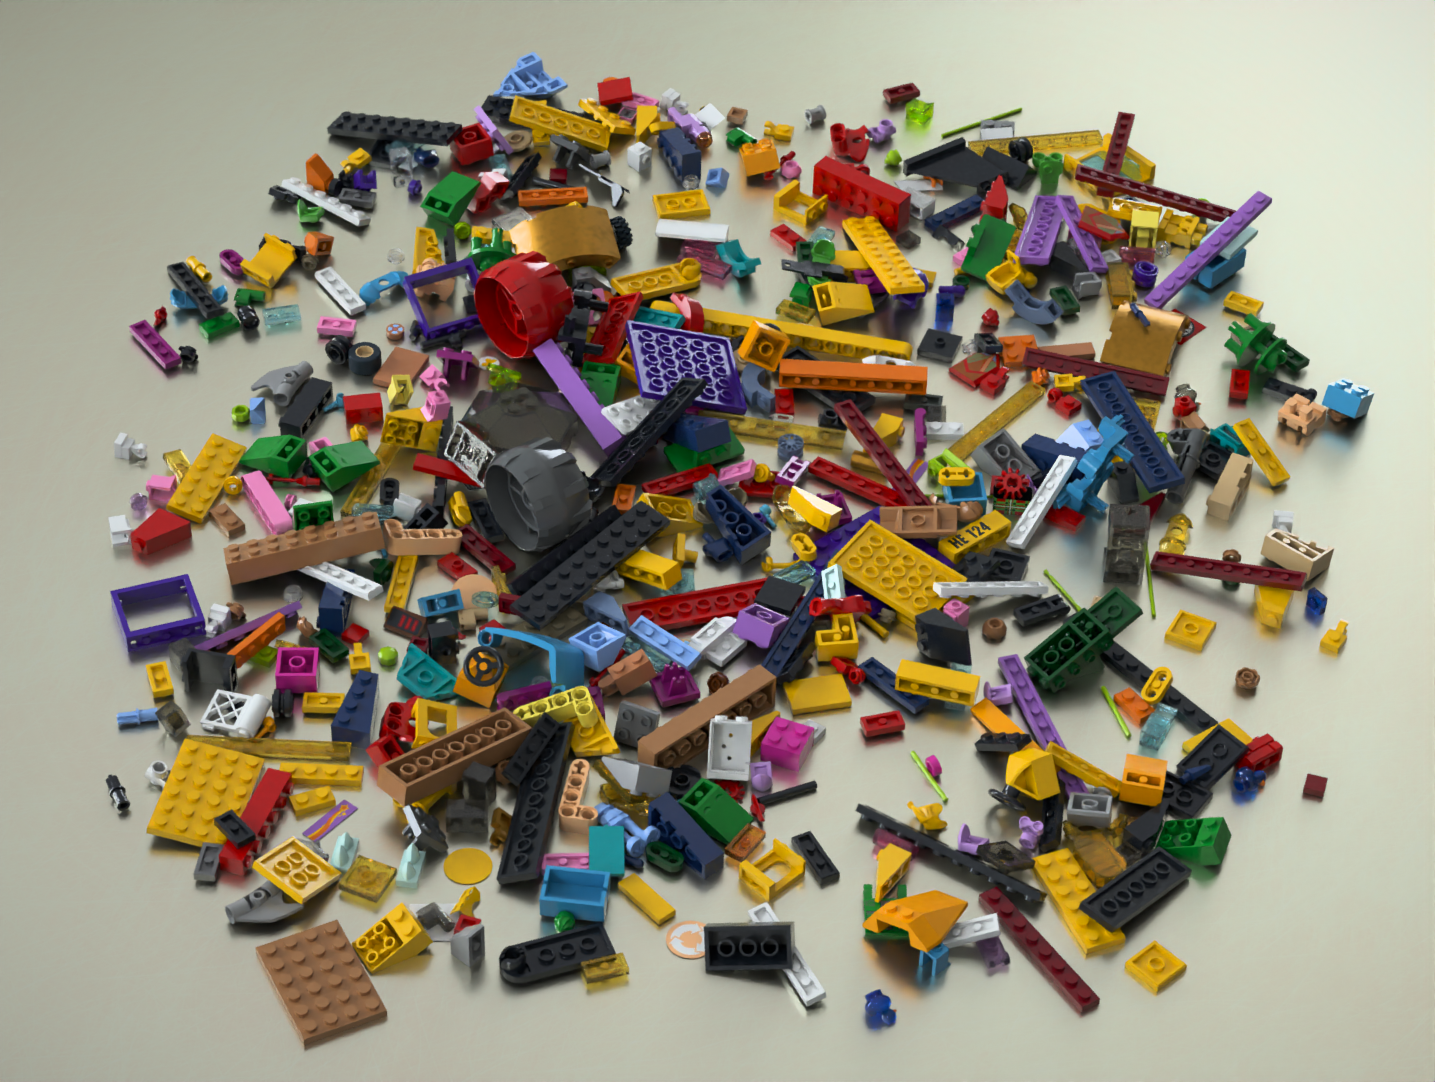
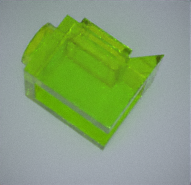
(919, 111)

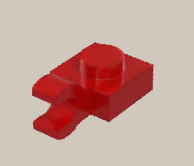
(995, 383)

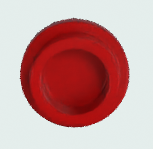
(990, 317)

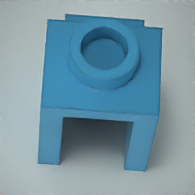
(940, 958)

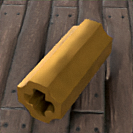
(863, 461)

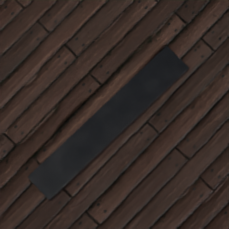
(195, 290)

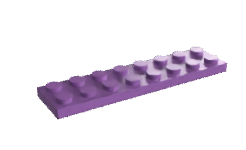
(1040, 232)

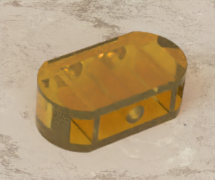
(1098, 858)

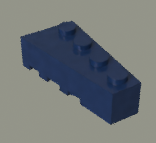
(680, 153)
(698, 432)
(1045, 451)
(737, 524)
(334, 609)
(358, 712)
(685, 836)

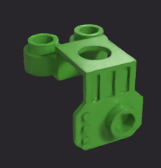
(1049, 166)

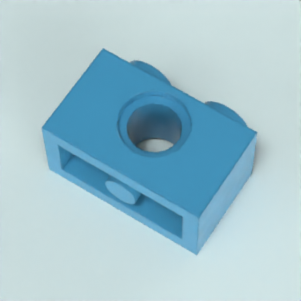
(440, 603)

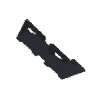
(942, 231)

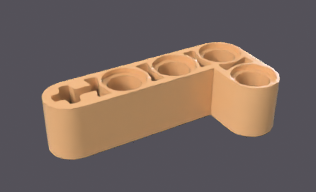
(419, 541)
(572, 813)

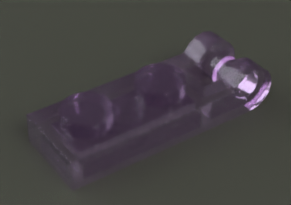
(993, 952)

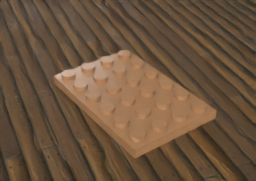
(321, 982)

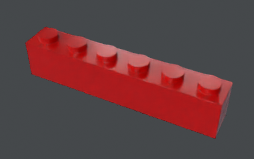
(258, 816)

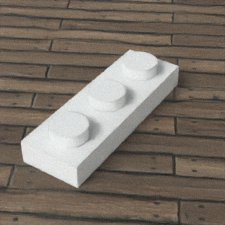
(973, 931)

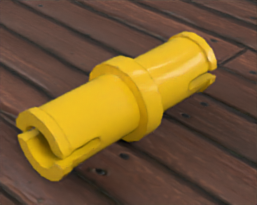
(199, 269)

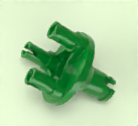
(489, 256)

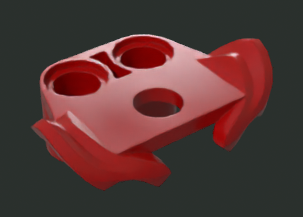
(843, 140)
(396, 721)

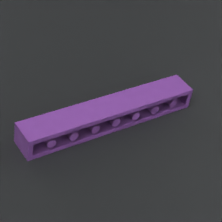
(578, 395)

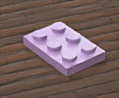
(493, 132)

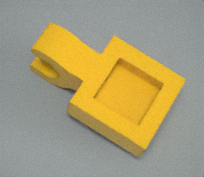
(780, 132)
(356, 160)
(1067, 382)
(1335, 639)
(359, 660)

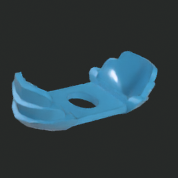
(370, 291)
(180, 300)

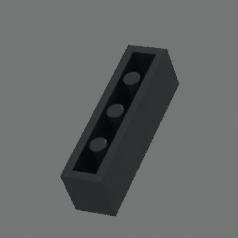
(306, 408)

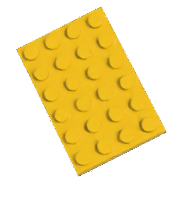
(894, 570)
(202, 787)

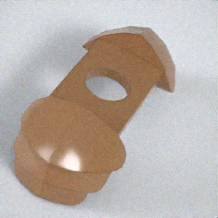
(966, 512)

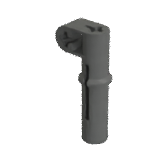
(1188, 445)

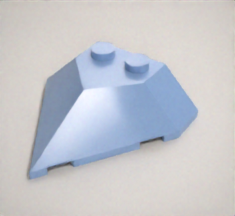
(530, 80)

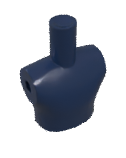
(426, 157)
(717, 549)

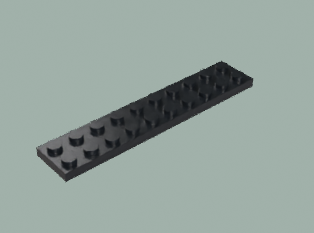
(589, 565)
(535, 810)

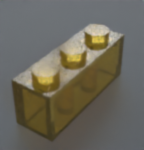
(1120, 284)

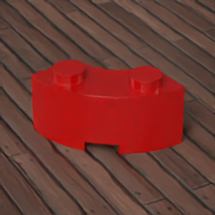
(492, 187)

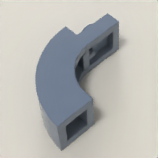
(1030, 308)
(754, 394)

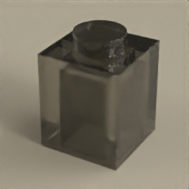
(177, 650)
(173, 718)

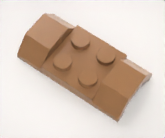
(920, 521)

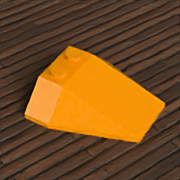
(924, 915)

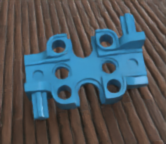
(1096, 467)

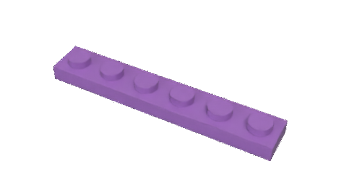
(1082, 238)
(238, 632)

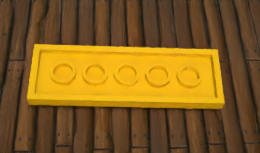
(559, 122)
(206, 478)
(1067, 888)

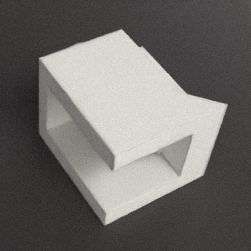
(406, 507)
(120, 530)

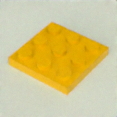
(296, 870)

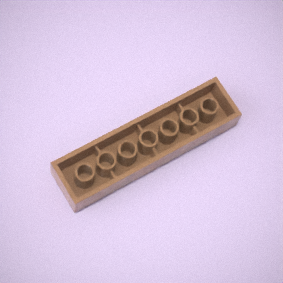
(303, 547)
(689, 732)
(446, 758)

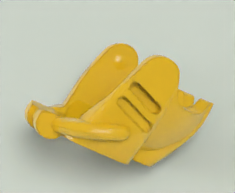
(929, 815)

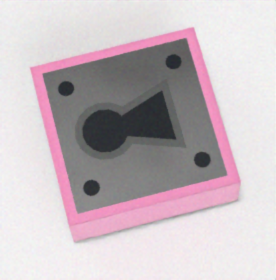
(628, 114)

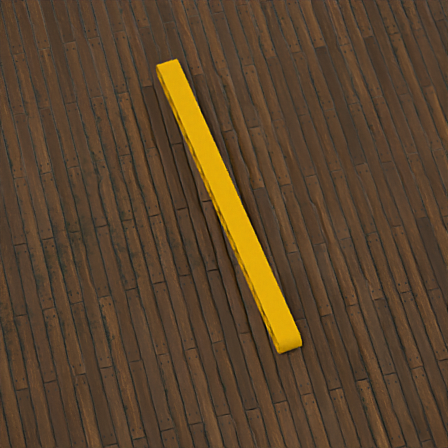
(801, 335)

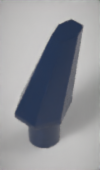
(1193, 773)

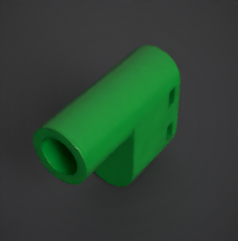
(738, 136)
(245, 296)

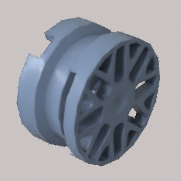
(790, 447)

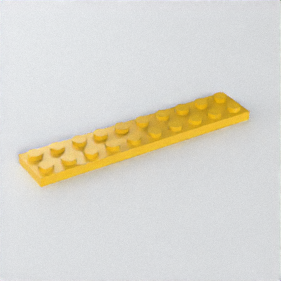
(883, 255)

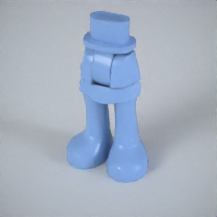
(641, 838)

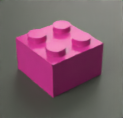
(297, 669)
(787, 744)

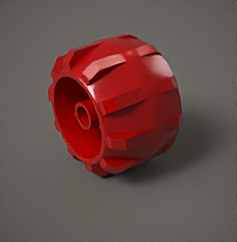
(522, 303)

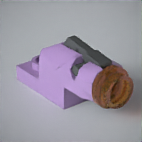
(692, 127)

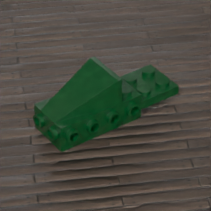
(1078, 643)

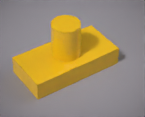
(681, 554)

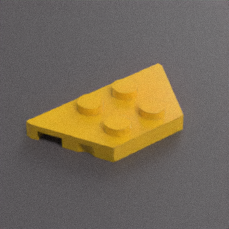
(592, 740)

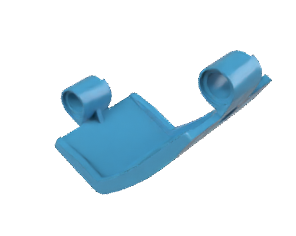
(565, 660)

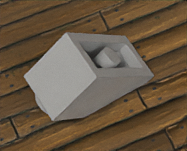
(592, 276)
(469, 944)

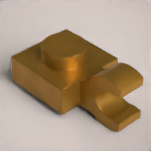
(501, 823)

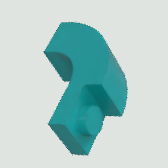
(732, 253)

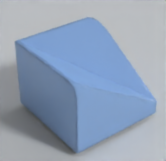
(717, 178)
(257, 410)

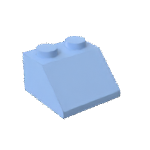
(1082, 435)
(599, 645)

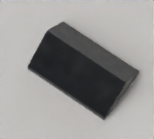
(1018, 171)

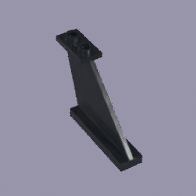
(955, 164)

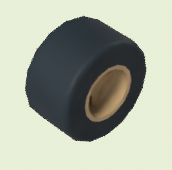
(364, 358)

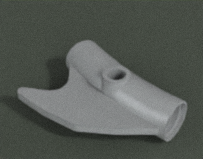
(284, 381)
(261, 905)

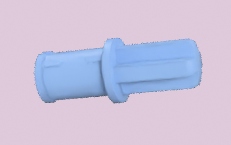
(137, 716)

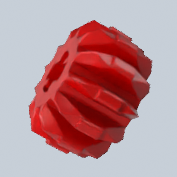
(1012, 477)

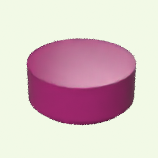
(933, 766)

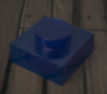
(1316, 601)

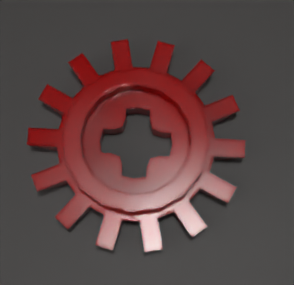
(735, 791)

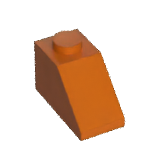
(318, 173)
(318, 243)

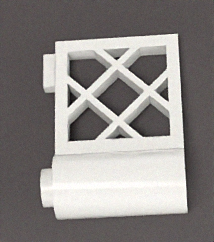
(248, 717)

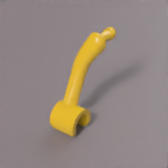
(769, 565)

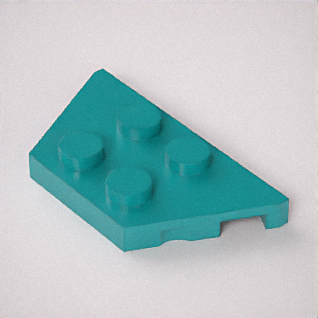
(425, 676)

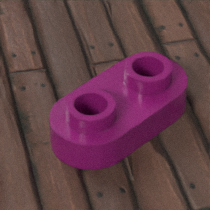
(231, 260)

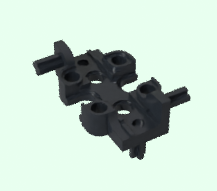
(576, 326)

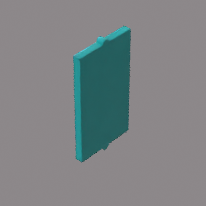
(607, 849)

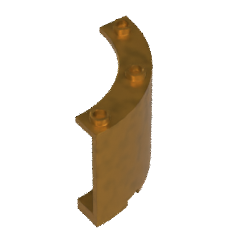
(569, 237)
(1143, 347)

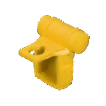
(1004, 275)

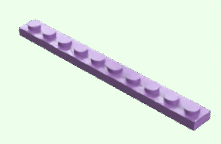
(1208, 250)
(1037, 715)

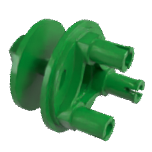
(1254, 343)

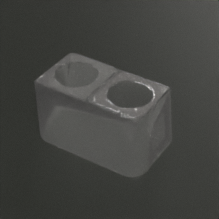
(403, 179)

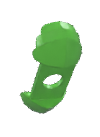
(822, 252)

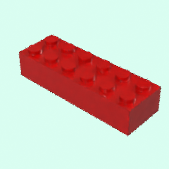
(861, 193)

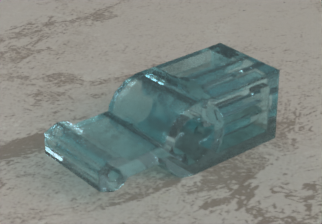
(1157, 726)

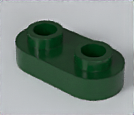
(666, 856)

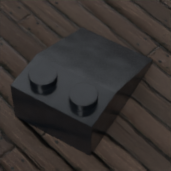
(942, 637)

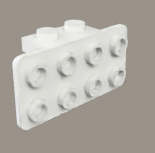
(629, 413)

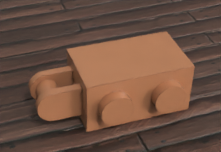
(627, 674)

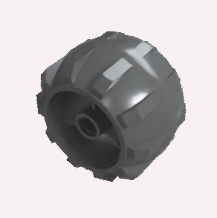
(538, 494)

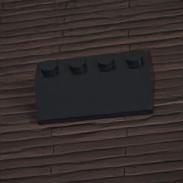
(749, 945)

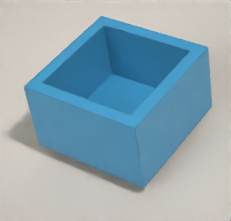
(1348, 398)
(976, 492)

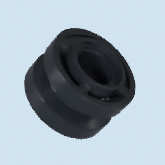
(1020, 149)
(338, 349)
(282, 703)

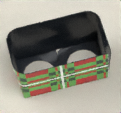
(1009, 506)

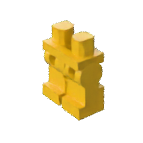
(1181, 230)

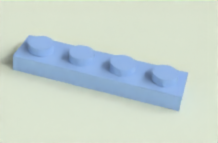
(665, 643)

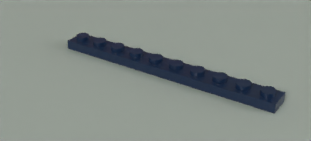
(795, 629)

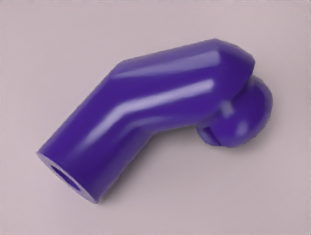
(958, 291)

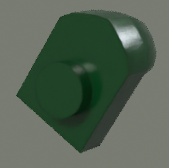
(382, 570)

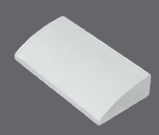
(692, 230)

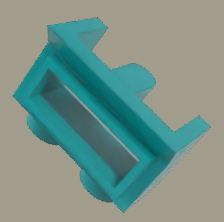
(1228, 438)

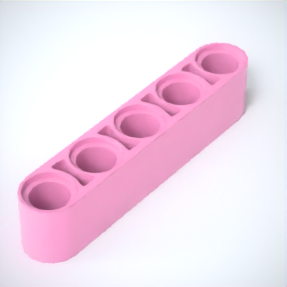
(267, 503)

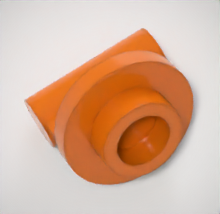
(1040, 376)

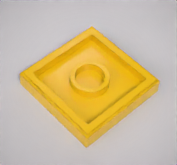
(1190, 630)
(1155, 966)

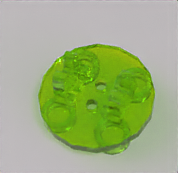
(497, 371)

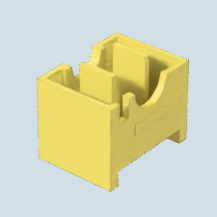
(1143, 229)

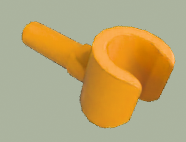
(269, 726)

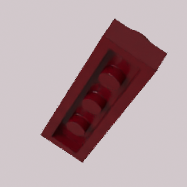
(485, 551)

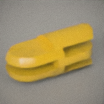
(459, 509)

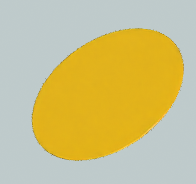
(467, 866)

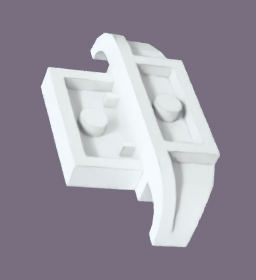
(717, 641)

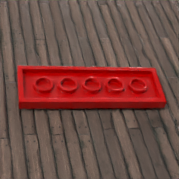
(611, 327)

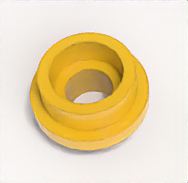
(233, 480)

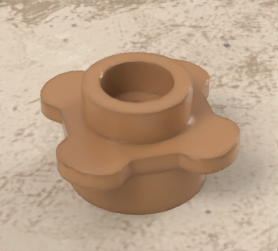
(1337, 416)
(237, 611)

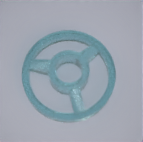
(485, 596)

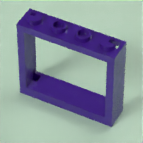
(434, 275)
(162, 633)

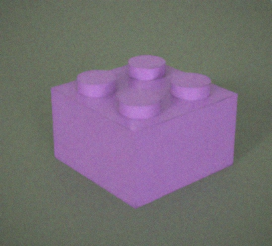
(760, 625)

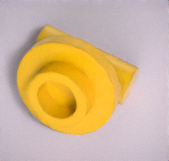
(358, 433)
(762, 473)

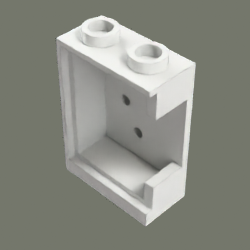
(737, 746)

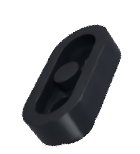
(389, 491)

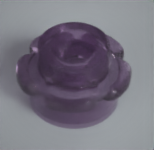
(138, 501)

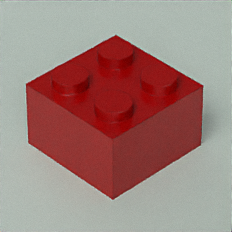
(472, 144)

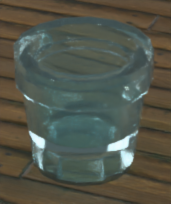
(704, 486)

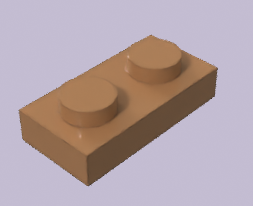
(226, 519)

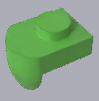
(309, 214)

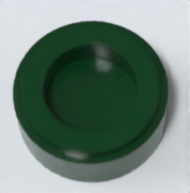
(961, 280)

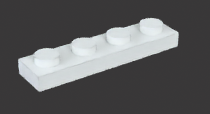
(340, 291)

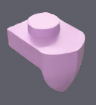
(998, 695)
(761, 775)
(967, 842)

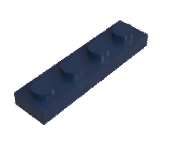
(955, 213)
(885, 680)

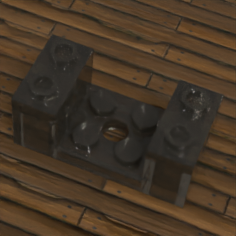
(470, 450)
(1126, 544)

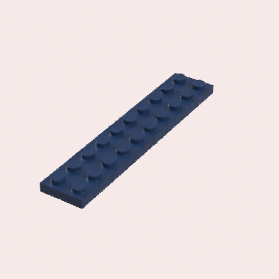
(1151, 458)

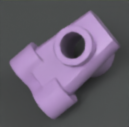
(883, 131)
(1030, 832)

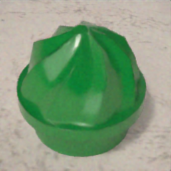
(564, 921)

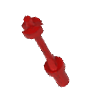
(784, 158)
(305, 480)
(594, 682)

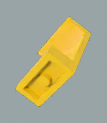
(270, 261)

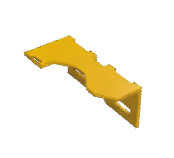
(466, 909)

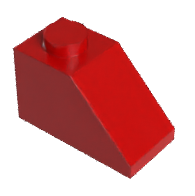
(384, 750)

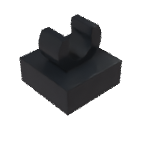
(347, 179)

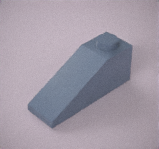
(605, 609)

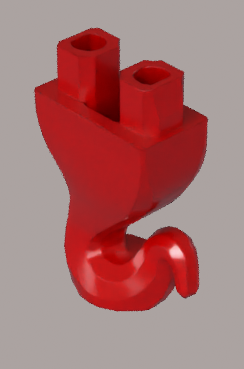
(852, 604)

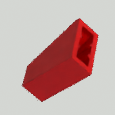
(159, 532)

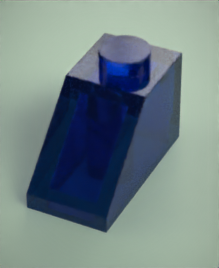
(944, 307)

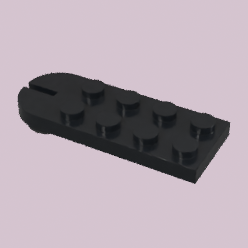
(554, 953)

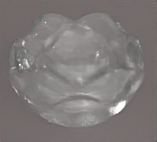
(1072, 244)

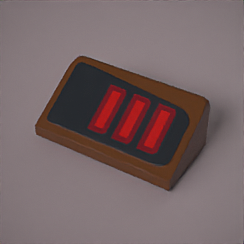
(405, 622)

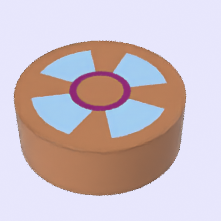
(395, 331)

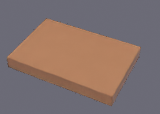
(401, 362)

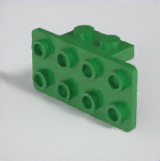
(987, 246)
(686, 459)

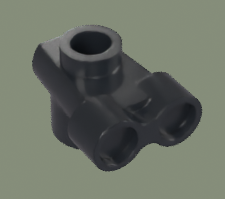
(831, 420)

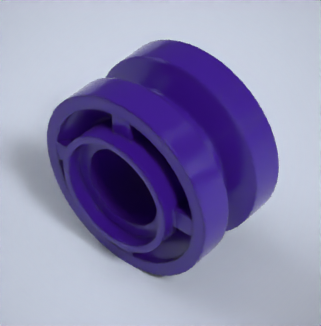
(1145, 274)

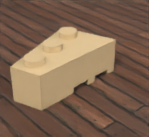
(1230, 487)
(1296, 554)

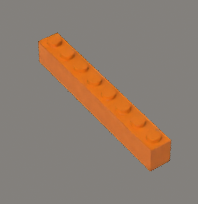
(853, 376)

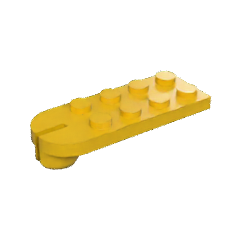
(660, 280)

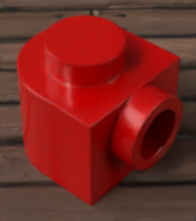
(1183, 407)

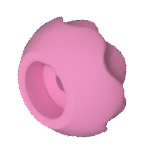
(791, 169)

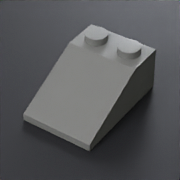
(1002, 453)
(639, 776)

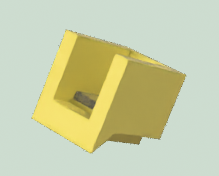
(400, 390)

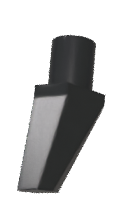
(415, 330)
(735, 343)
(308, 469)

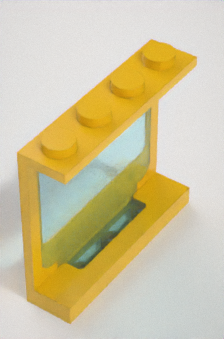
(1133, 167)

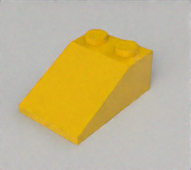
(674, 508)

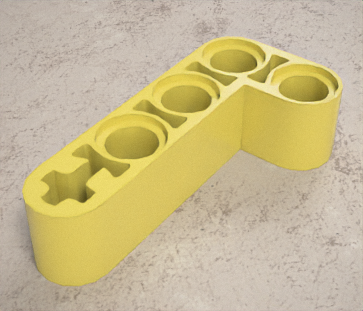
(561, 707)

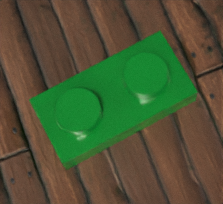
(219, 325)

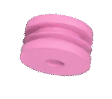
(290, 500)

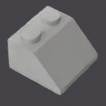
(1089, 810)

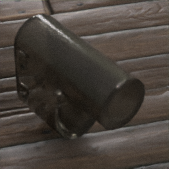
(435, 916)

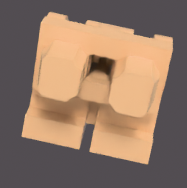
(442, 288)
(1302, 414)

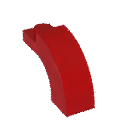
(691, 310)

